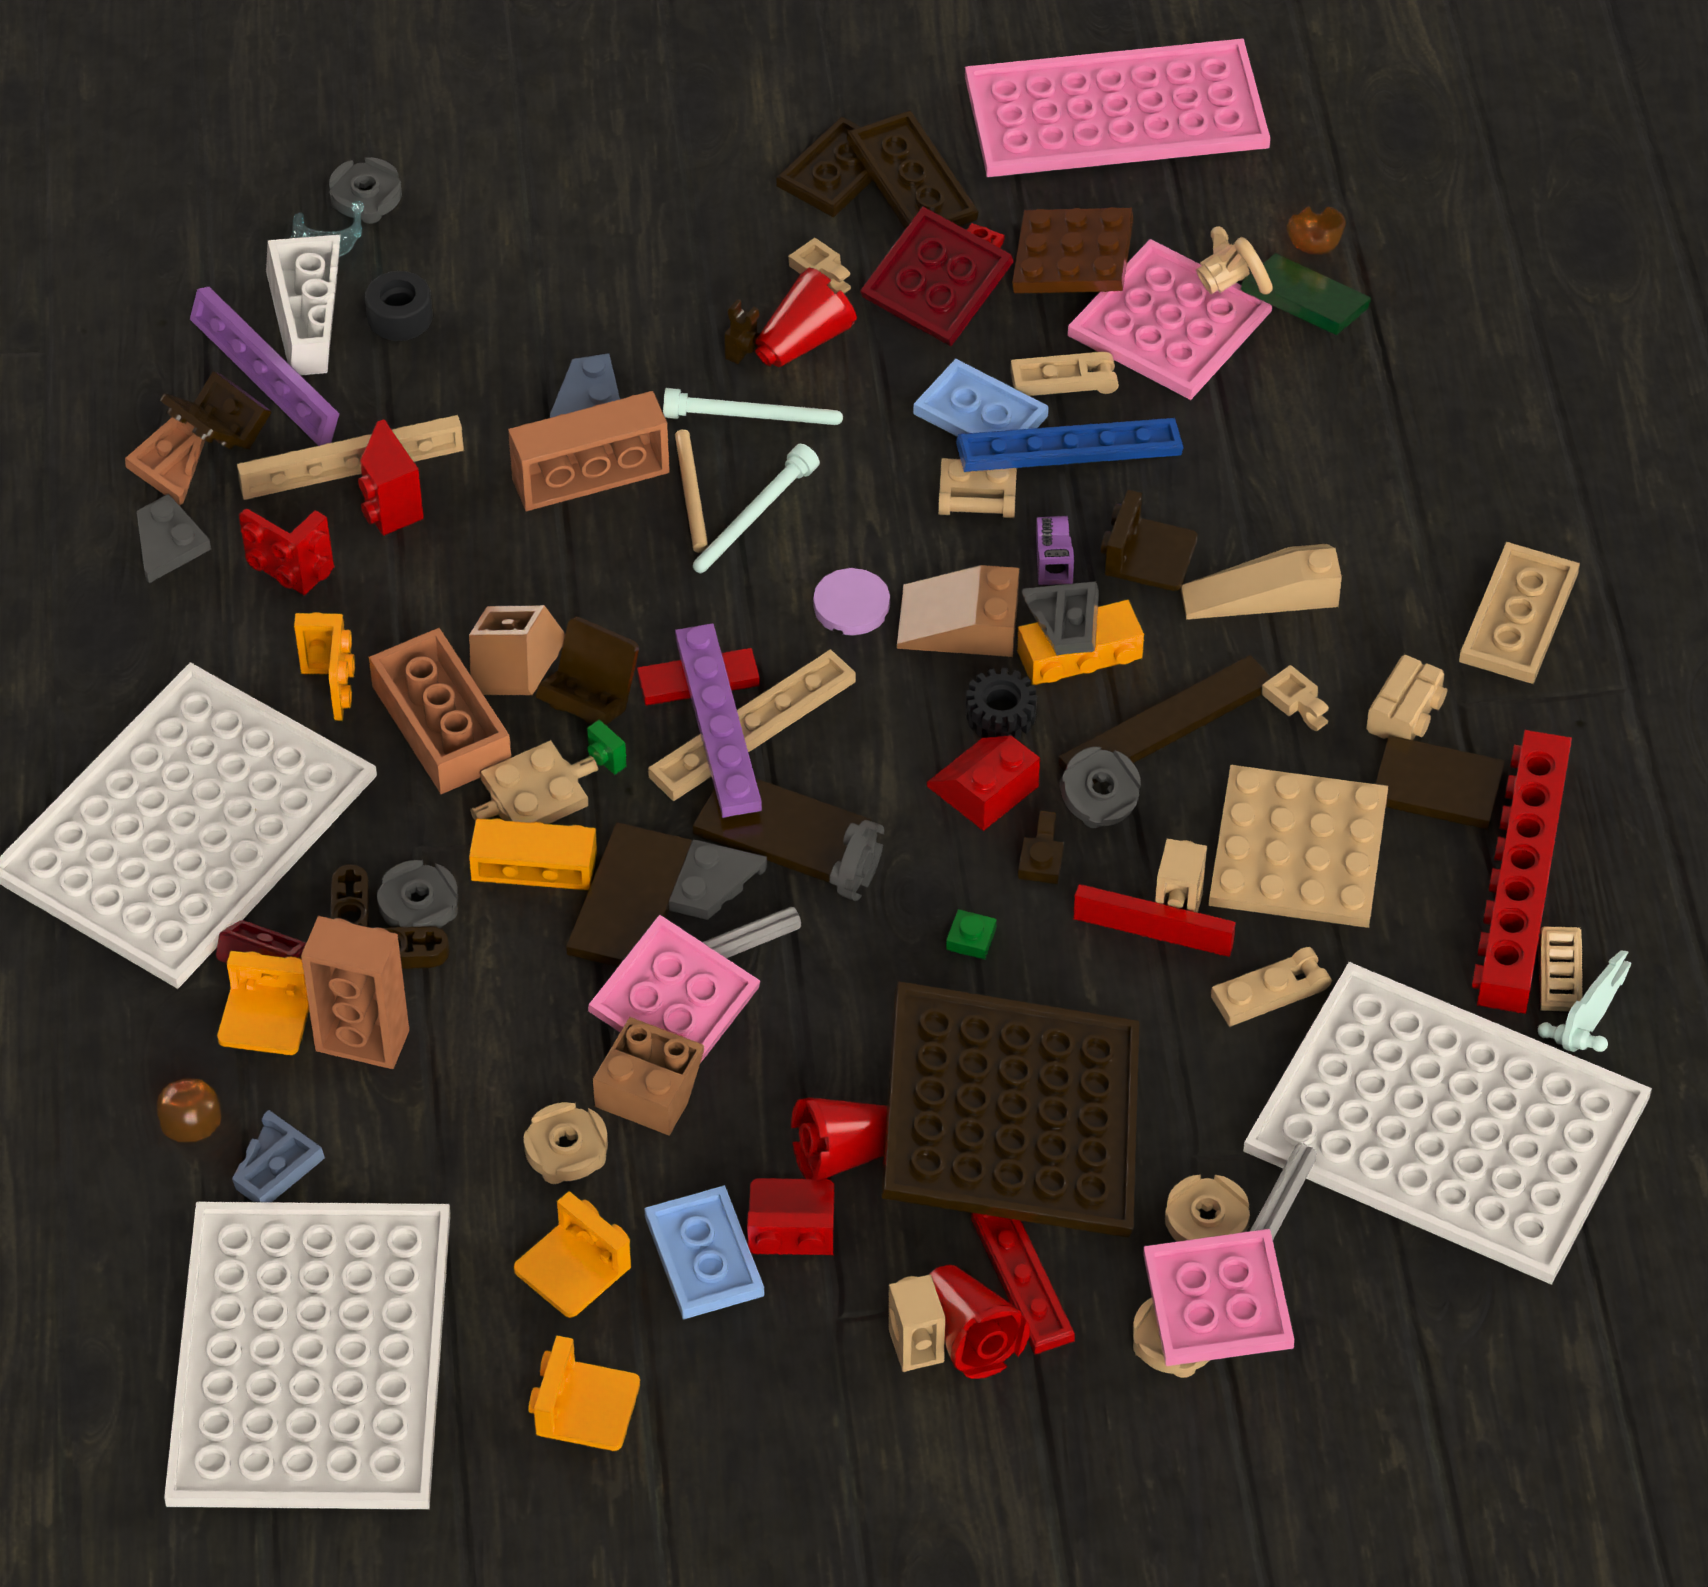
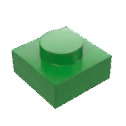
(606, 747)
(971, 934)

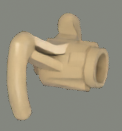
(1231, 264)

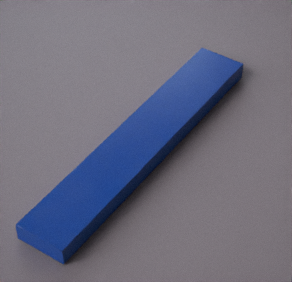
(1069, 444)

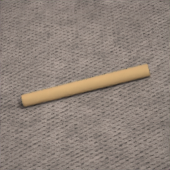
(691, 491)

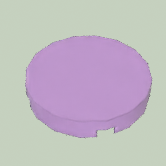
(851, 601)

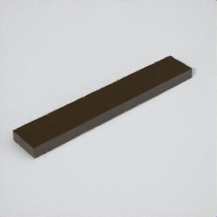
(1180, 713)

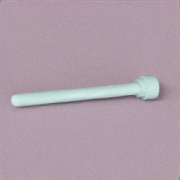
(679, 404)
(800, 462)

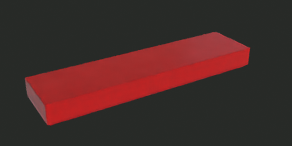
(1154, 920)
(1024, 1280)

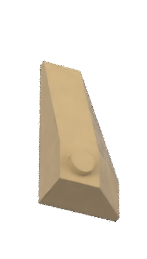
(1272, 583)

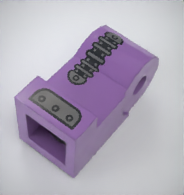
(1054, 547)

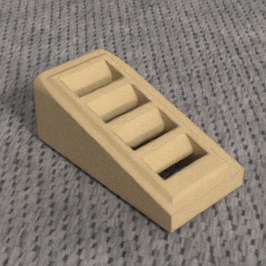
(1560, 944)

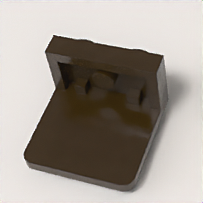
(221, 413)
(1145, 548)
(591, 673)

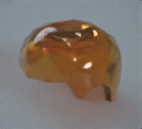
(1316, 232)
(188, 1110)

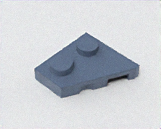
(586, 384)
(275, 1160)

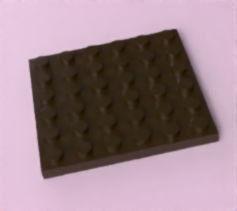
(1012, 1110)

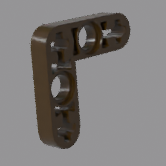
(360, 903)

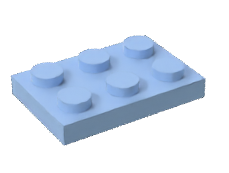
(974, 402)
(704, 1252)

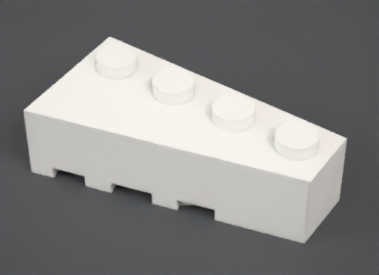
(303, 294)

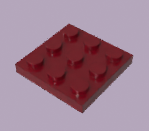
(937, 276)

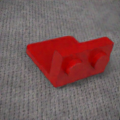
(292, 558)
(791, 1216)

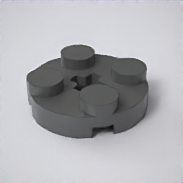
(377, 201)
(1093, 807)
(858, 860)
(413, 877)

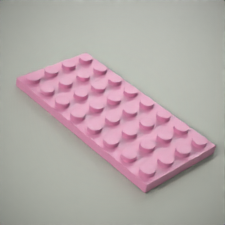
(1116, 107)

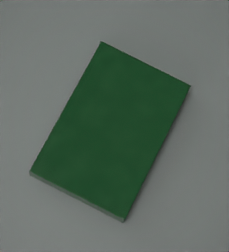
(1308, 295)

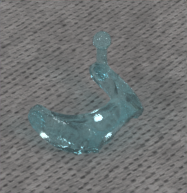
(347, 236)

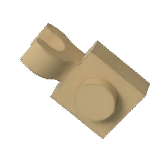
(824, 259)
(1295, 692)

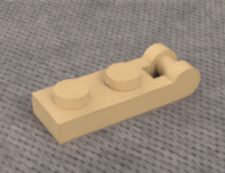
(1065, 374)
(1270, 987)

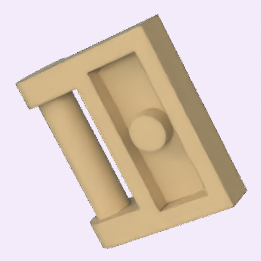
(976, 490)

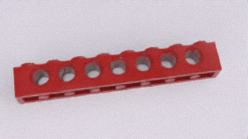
(1523, 872)

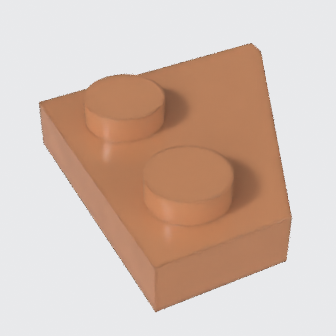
(168, 459)

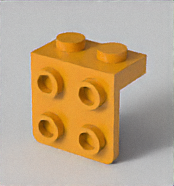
(324, 650)
(264, 1004)
(576, 1257)
(582, 1400)

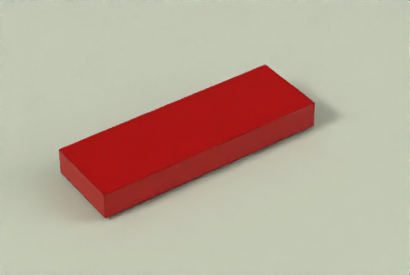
(668, 682)

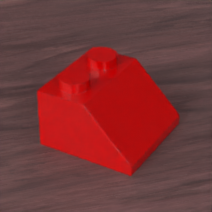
(389, 482)
(988, 779)

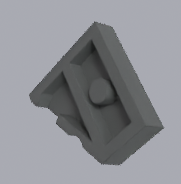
(168, 537)
(1066, 615)
(712, 877)

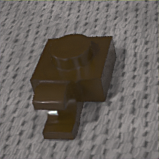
(742, 334)
(1042, 856)

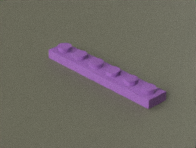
(264, 366)
(718, 720)

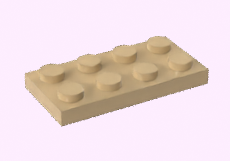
(1519, 612)

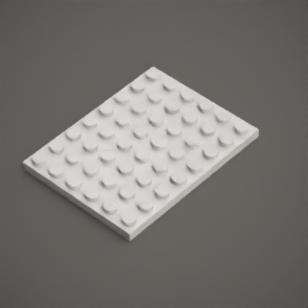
(183, 824)
(1450, 1121)
(309, 1356)

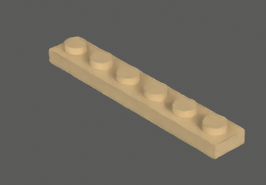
(343, 458)
(759, 720)

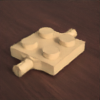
(535, 786)

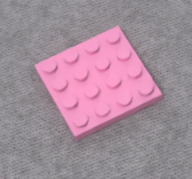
(1169, 321)

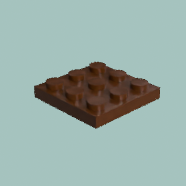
(1073, 250)

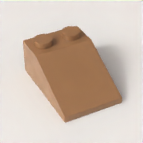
(961, 612)

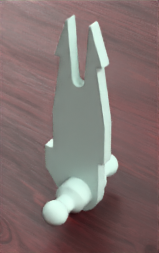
(1588, 1012)

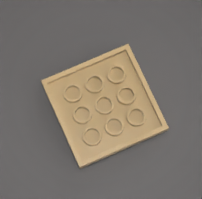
(1299, 846)

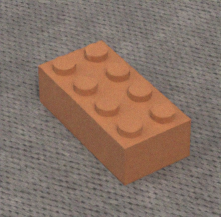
(589, 450)
(439, 710)
(355, 992)

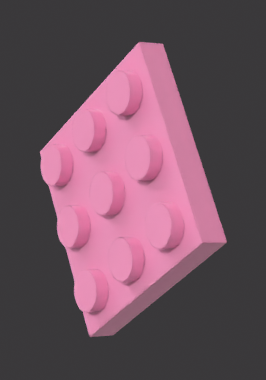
(675, 986)
(1218, 1297)

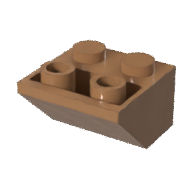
(513, 649)
(648, 1076)

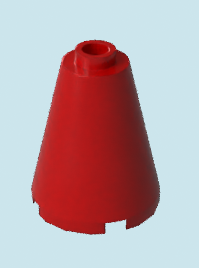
(804, 320)
(836, 1135)
(979, 1324)

